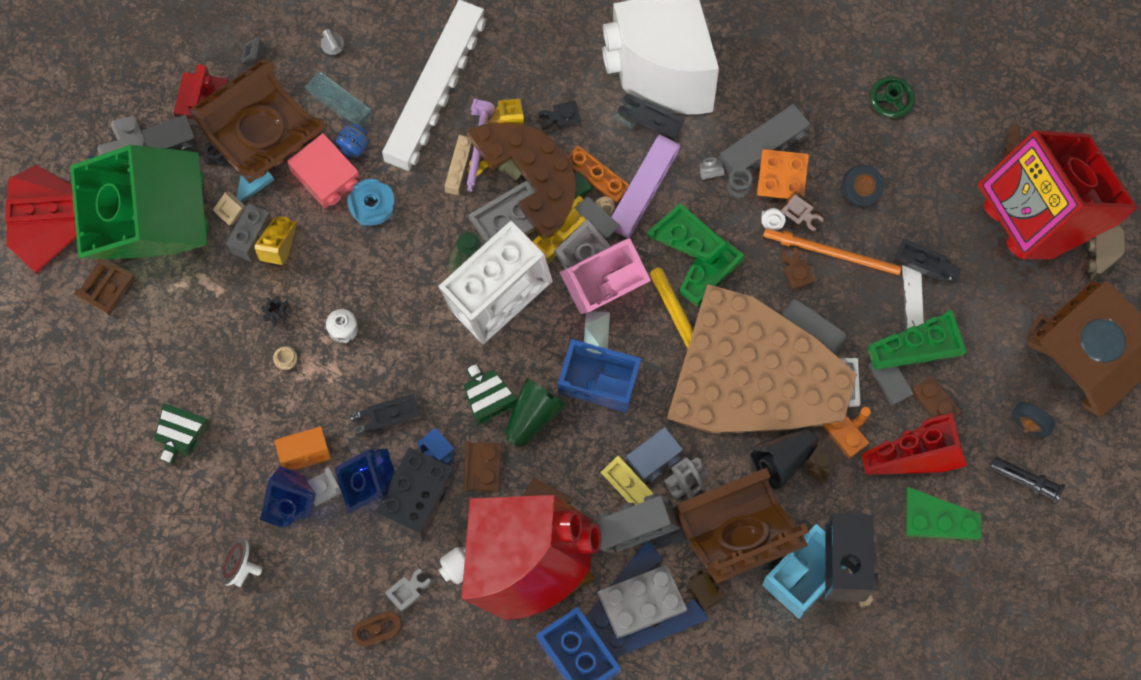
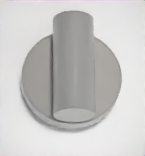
(331, 42)
(711, 168)

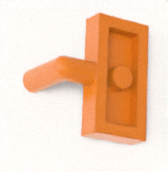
(847, 435)

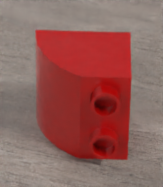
(525, 553)

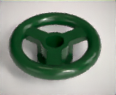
(895, 87)

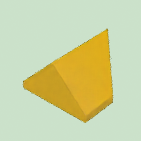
(508, 111)

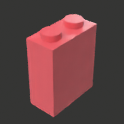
(324, 171)

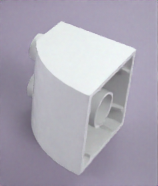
(663, 54)

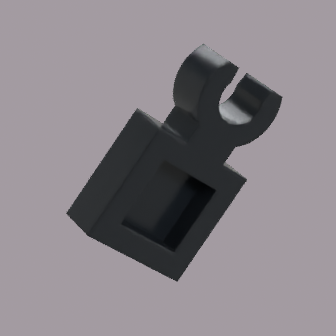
(564, 116)

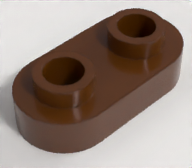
(375, 626)

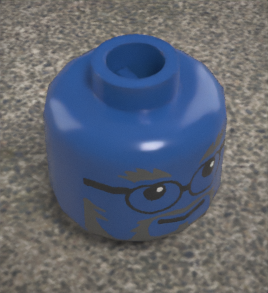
(352, 141)

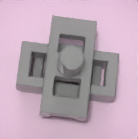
(685, 480)

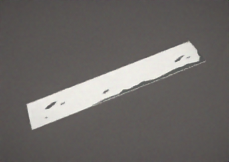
(912, 297)

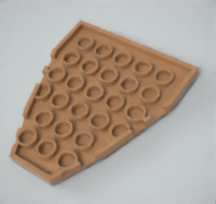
(756, 371)

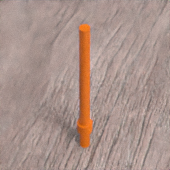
(788, 239)

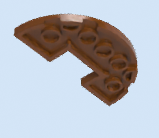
(539, 162)

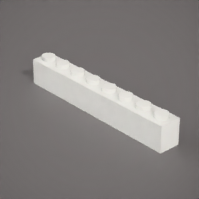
(433, 85)

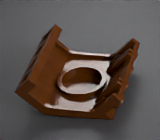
(255, 121)
(739, 526)

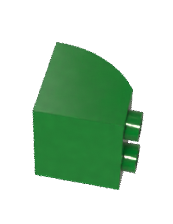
(138, 203)

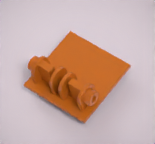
(782, 174)

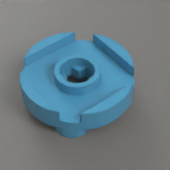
(371, 215)

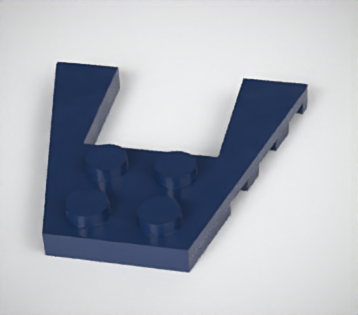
(642, 562)

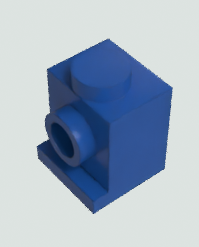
(437, 447)

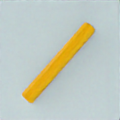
(672, 304)

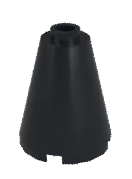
(784, 455)

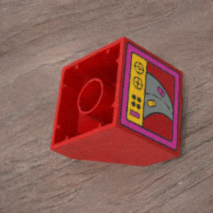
(1054, 194)

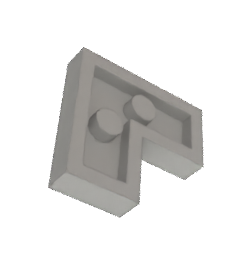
(126, 132)

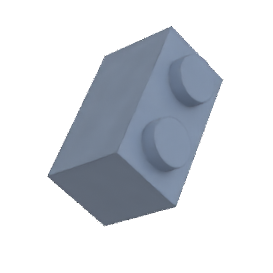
(655, 456)

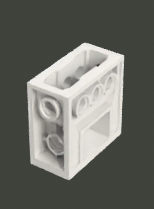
(496, 282)

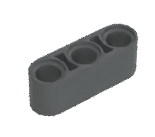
(815, 325)

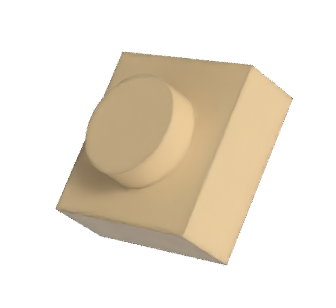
(229, 208)

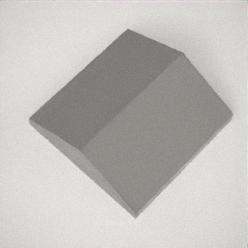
(580, 245)

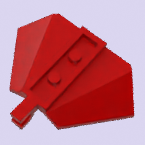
(39, 216)

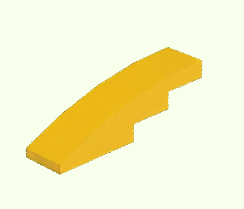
(572, 222)

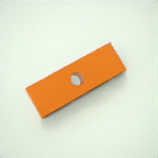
(606, 183)

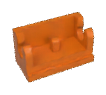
(302, 449)

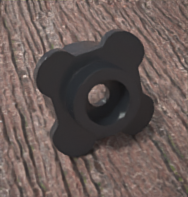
(210, 158)

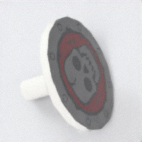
(235, 564)

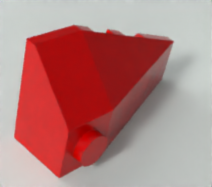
(923, 450)

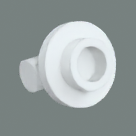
(773, 219)

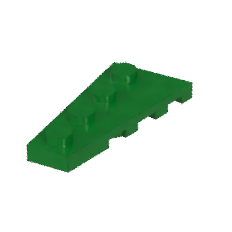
(929, 341)

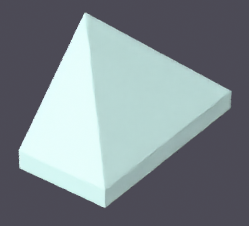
(597, 329)

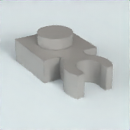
(405, 592)

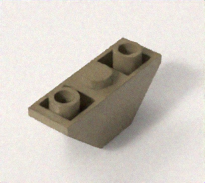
(1105, 251)

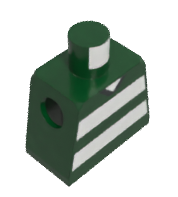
(487, 395)
(179, 432)

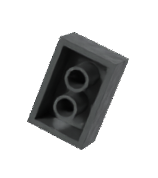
(636, 523)

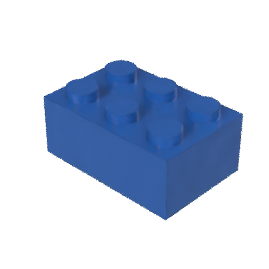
(577, 649)

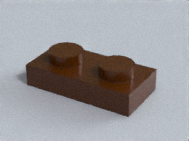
(934, 398)

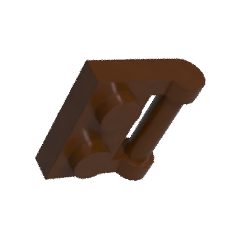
(109, 290)

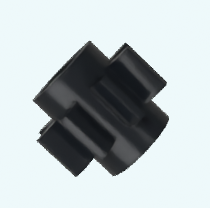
(271, 315)

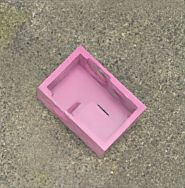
(605, 276)

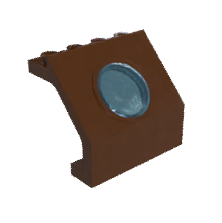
(1095, 344)

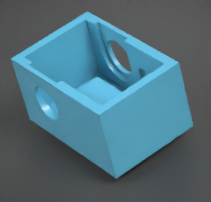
(800, 575)

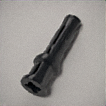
(1040, 485)

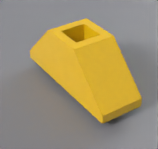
(276, 241)

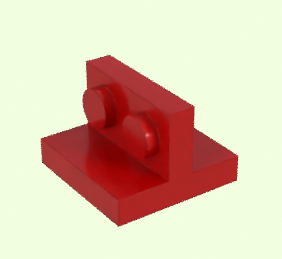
(195, 89)

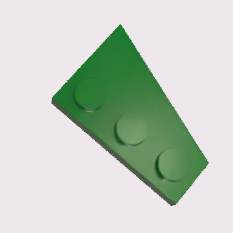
(687, 234)
(712, 273)
(939, 519)

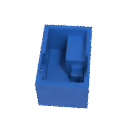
(599, 378)

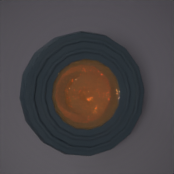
(862, 185)
(1033, 419)

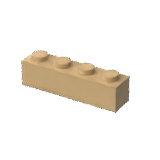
(458, 165)

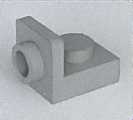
(325, 486)

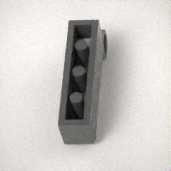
(776, 134)

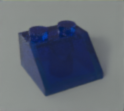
(365, 478)

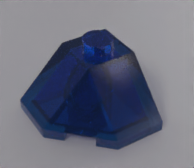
(287, 498)

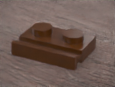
(482, 466)

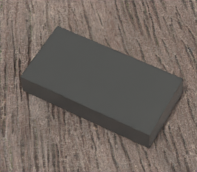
(892, 384)

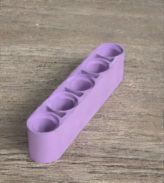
(645, 185)

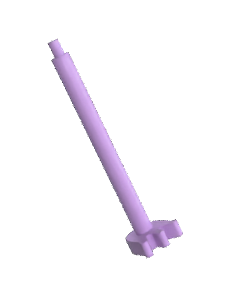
(484, 110)

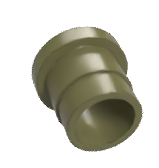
(511, 169)

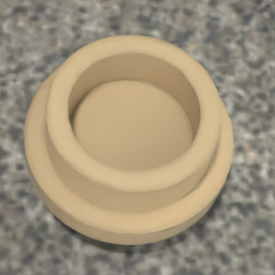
(285, 358)

